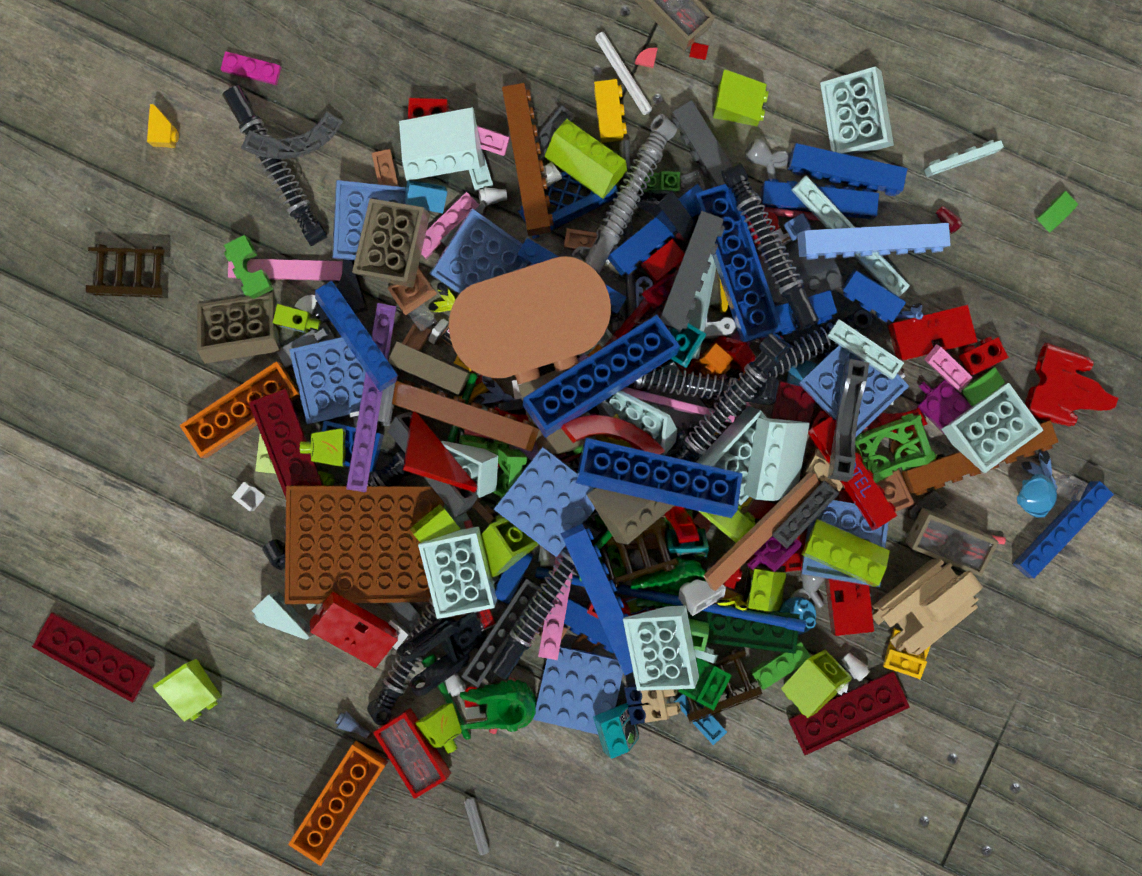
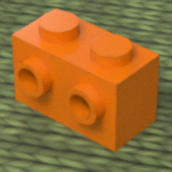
(713, 362)

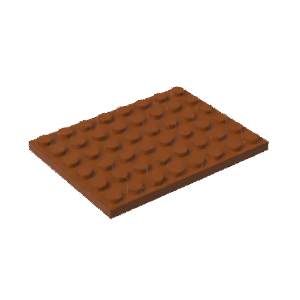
(355, 543)

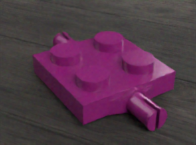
(942, 404)
(773, 554)

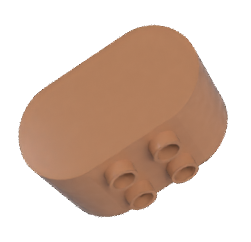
(530, 319)

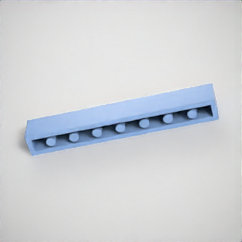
(872, 240)

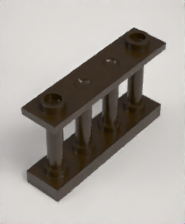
(136, 289)
(668, 564)
(732, 699)

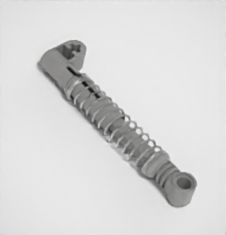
(609, 232)

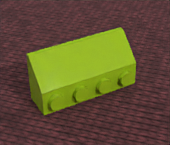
(585, 159)
(733, 527)
(846, 553)

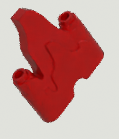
(1063, 389)

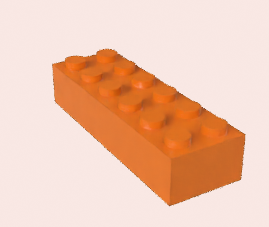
(232, 414)
(338, 803)

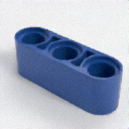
(511, 578)

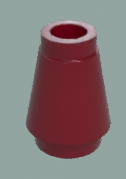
(948, 216)

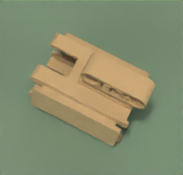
(927, 605)

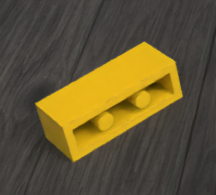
(609, 110)

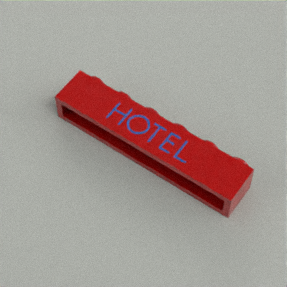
(861, 488)

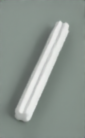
(623, 73)

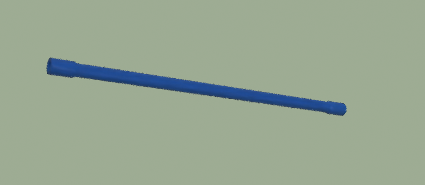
(788, 623)

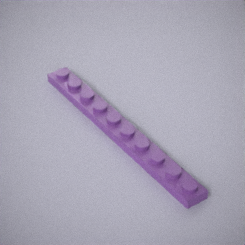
(370, 405)

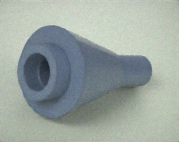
(348, 723)

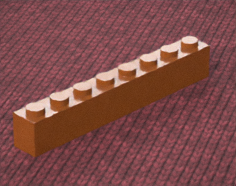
(526, 159)
(465, 416)
(956, 465)

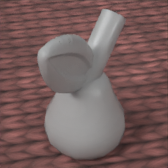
(759, 153)
(809, 589)

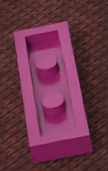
(250, 68)

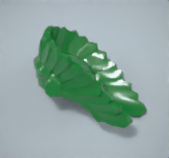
(669, 581)
(509, 705)

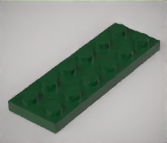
(748, 633)

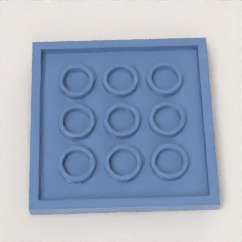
(350, 213)
(477, 254)
(328, 379)
(825, 385)
(546, 501)
(848, 518)
(578, 689)

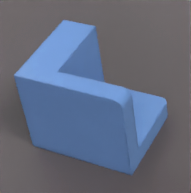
(797, 225)

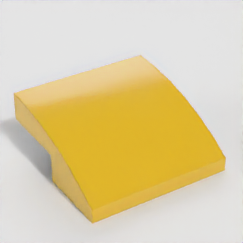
(903, 661)

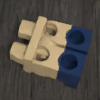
(650, 704)

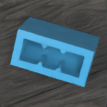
(426, 195)

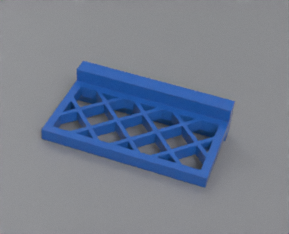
(579, 207)

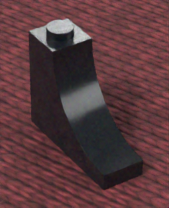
(669, 211)
(350, 289)

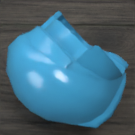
(1037, 495)

